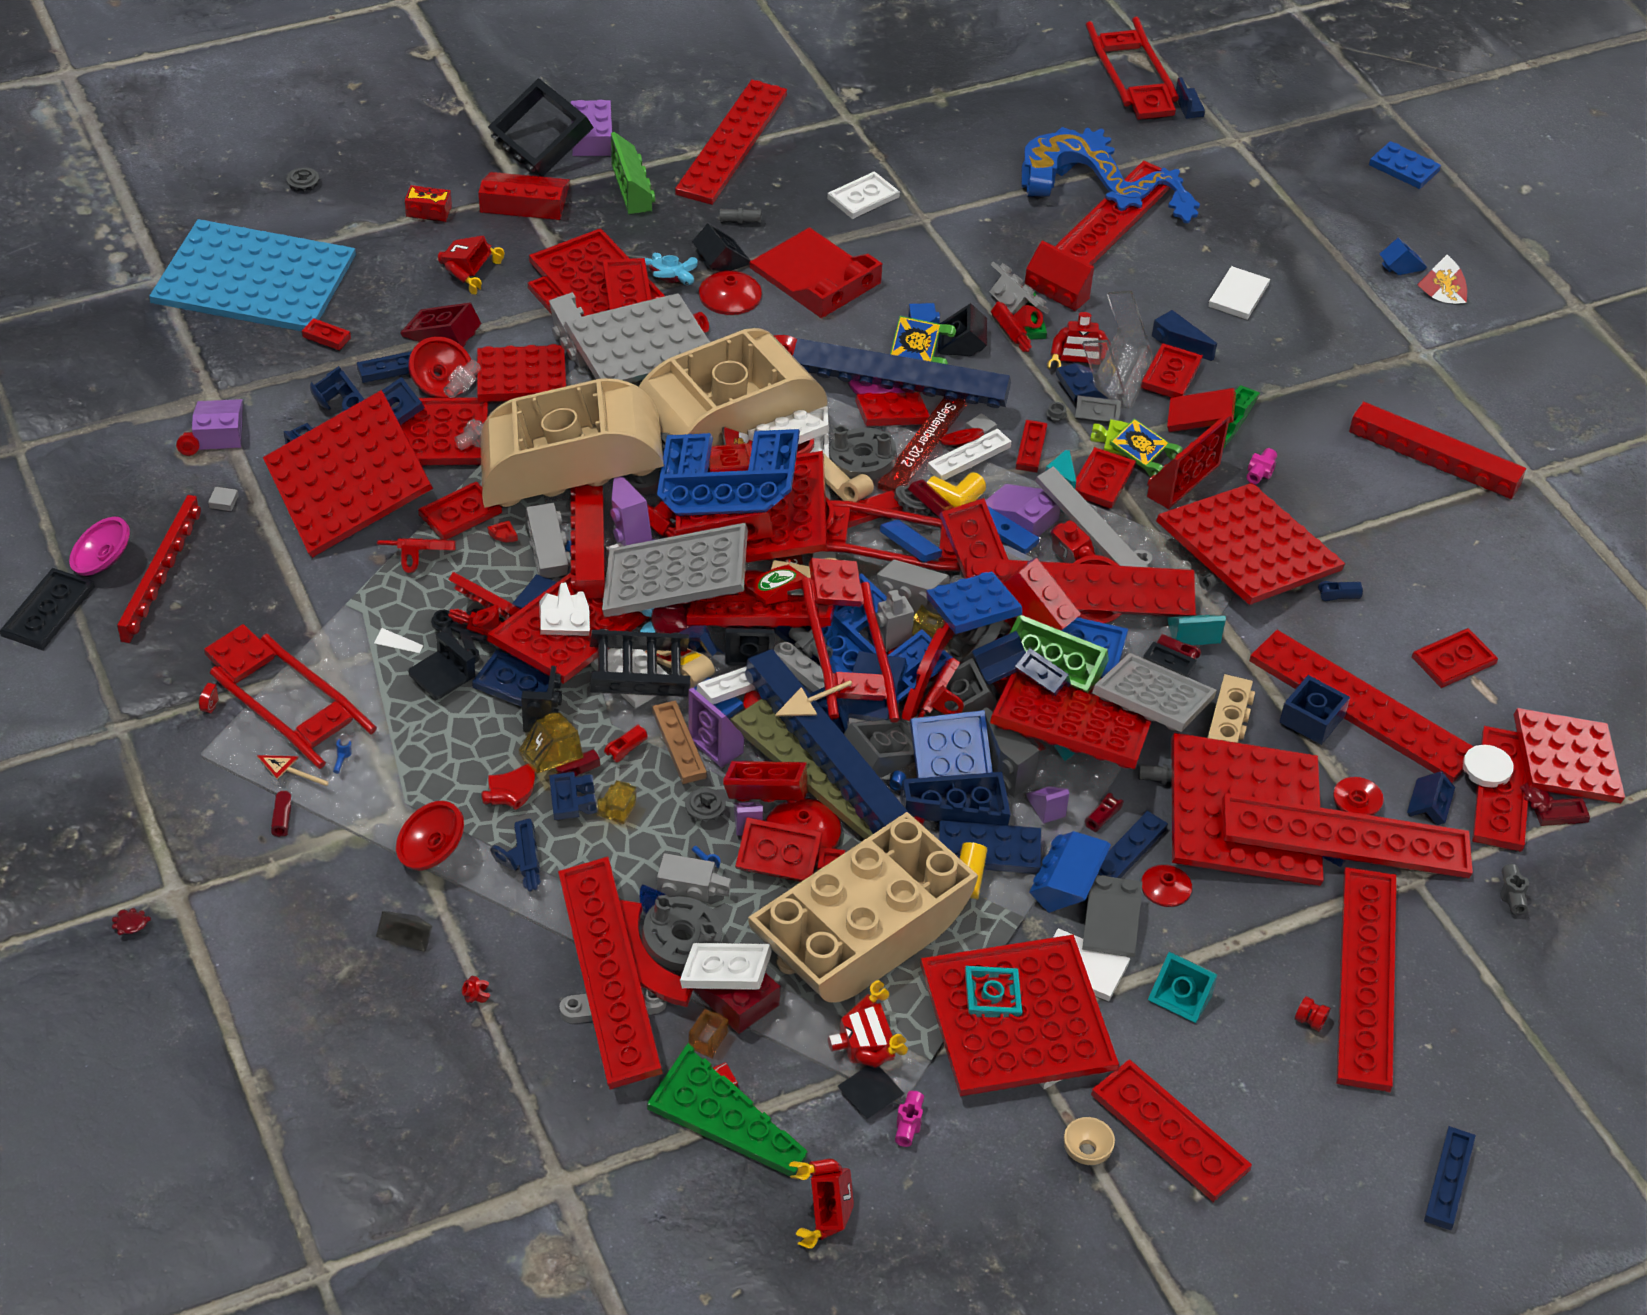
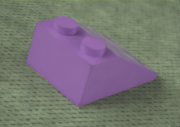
(218, 423)
(1026, 507)
(629, 514)
(713, 730)

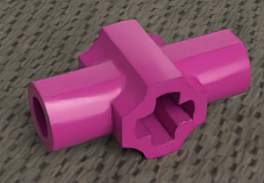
(1261, 466)
(909, 1118)

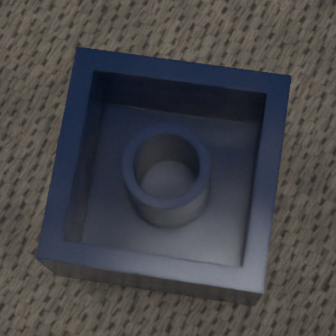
(1314, 709)

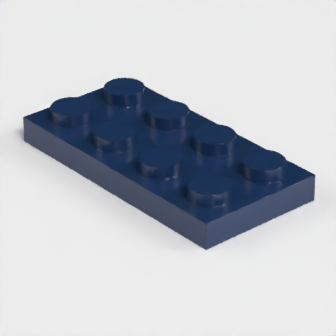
(1007, 846)

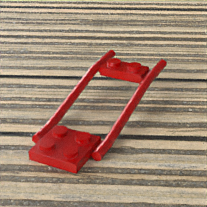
(1147, 100)
(838, 533)
(839, 584)
(243, 653)

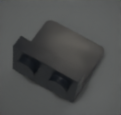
(445, 668)
(539, 704)

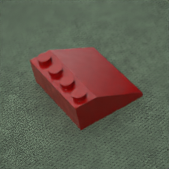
(523, 195)
(1189, 466)

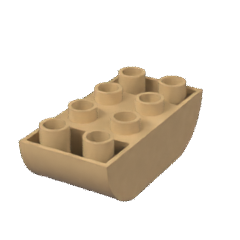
(731, 385)
(568, 440)
(867, 909)

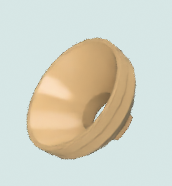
(1092, 1132)

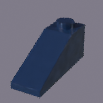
(1179, 333)

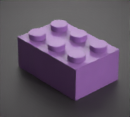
(598, 140)

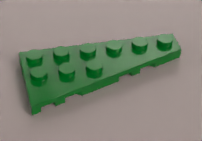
(717, 1109)

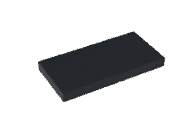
(47, 609)

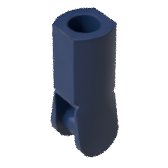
(1340, 590)

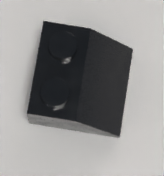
(719, 250)
(969, 335)
(746, 643)

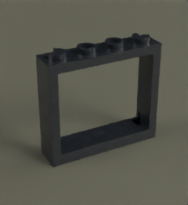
(559, 147)

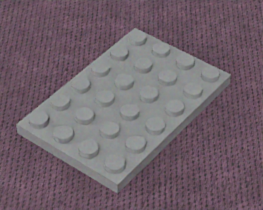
(635, 337)
(675, 570)

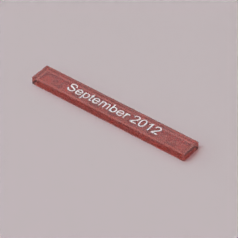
(922, 444)

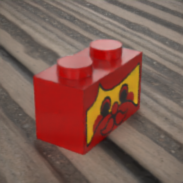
(428, 203)

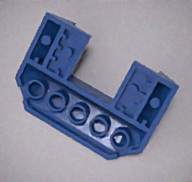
(693, 490)
(846, 642)

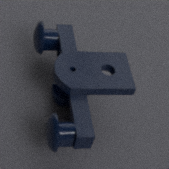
(337, 383)

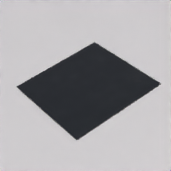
(870, 1090)

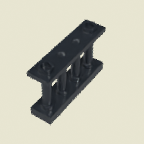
(639, 683)

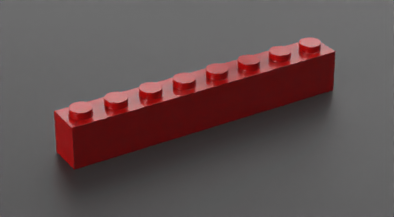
(1437, 450)
(588, 537)

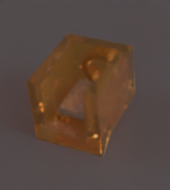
(708, 1033)

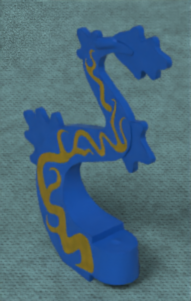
(1051, 151)

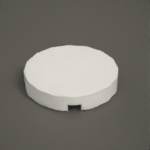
(1488, 765)

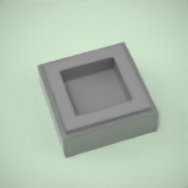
(982, 422)
(223, 499)

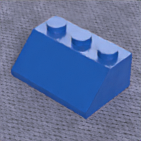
(1068, 870)

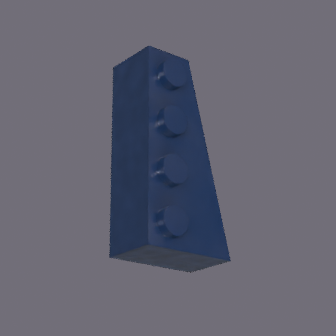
(958, 798)

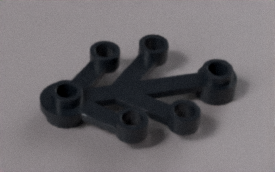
(441, 621)

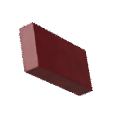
(929, 497)
(1564, 812)

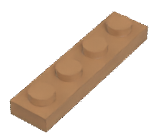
(679, 742)

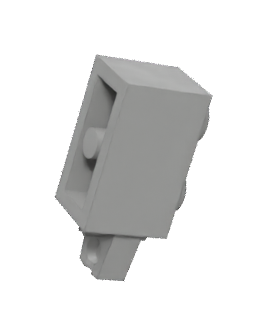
(895, 620)
(690, 878)

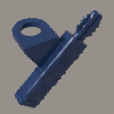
(522, 856)

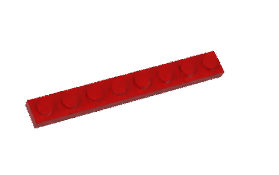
(158, 569)

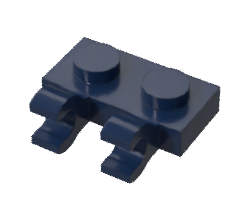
(564, 795)

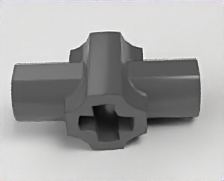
(805, 642)
(1514, 889)

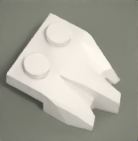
(564, 613)

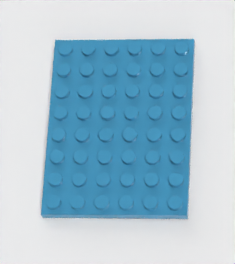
(253, 275)

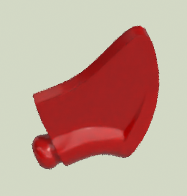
(510, 788)

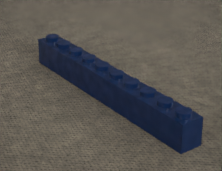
(903, 373)
(825, 744)

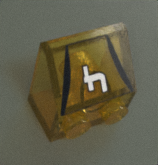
(551, 743)

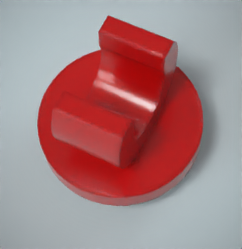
(188, 444)
(473, 990)

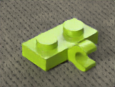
(1106, 436)

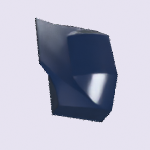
(701, 641)

